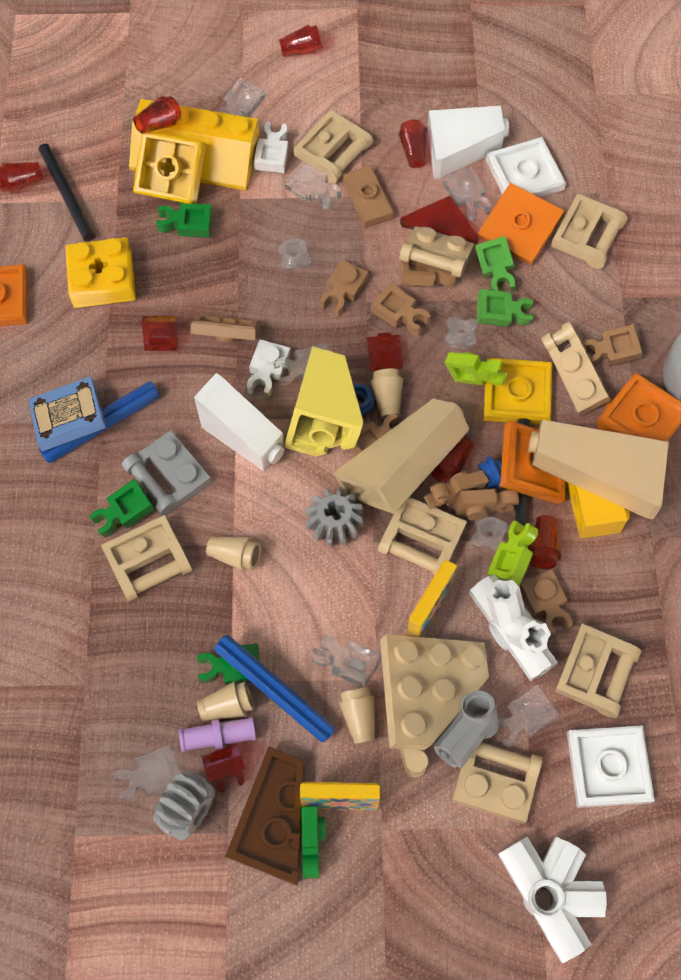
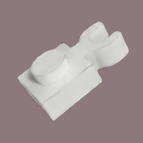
(272, 151)
(263, 366)

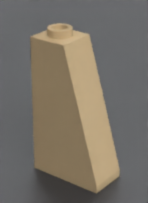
(404, 456)
(604, 462)

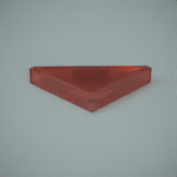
(443, 218)

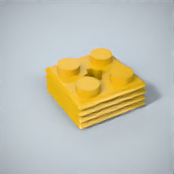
(155, 152)
(92, 288)

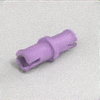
(217, 734)

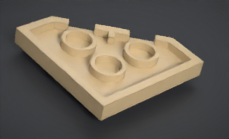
(427, 684)

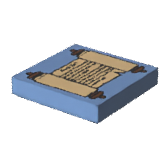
(66, 413)

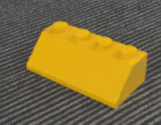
(228, 140)

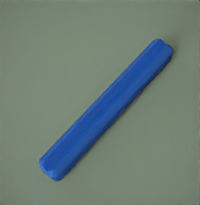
(112, 414)
(274, 688)

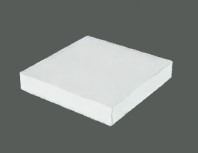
(528, 167)
(610, 766)

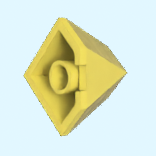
(325, 408)

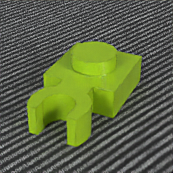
(470, 369)
(513, 557)

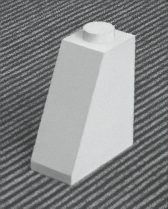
(464, 136)
(238, 423)

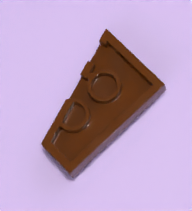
(270, 822)

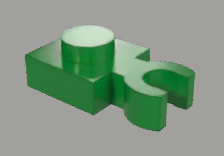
(190, 220)
(127, 506)
(221, 667)
(312, 832)

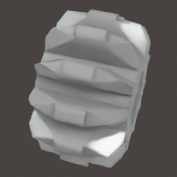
(326, 525)
(184, 805)

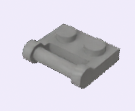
(176, 467)

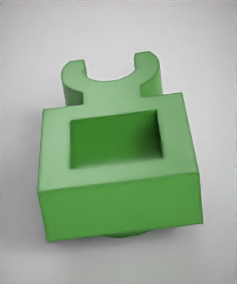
(495, 261)
(499, 309)

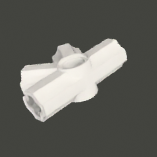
(514, 626)
(569, 897)

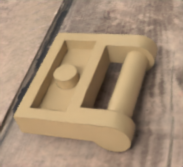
(326, 139)
(579, 226)
(437, 250)
(426, 526)
(141, 548)
(586, 666)
(496, 792)

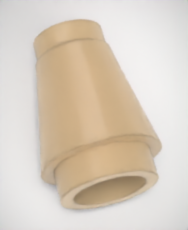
(387, 391)
(235, 551)
(228, 702)
(359, 714)

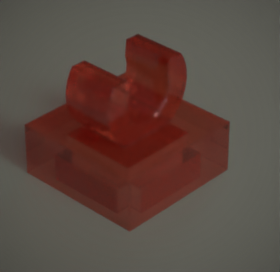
(159, 333)
(384, 352)
(223, 763)

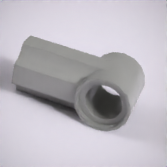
(467, 729)

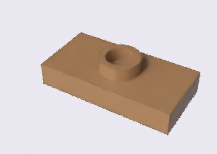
(367, 196)
(225, 328)

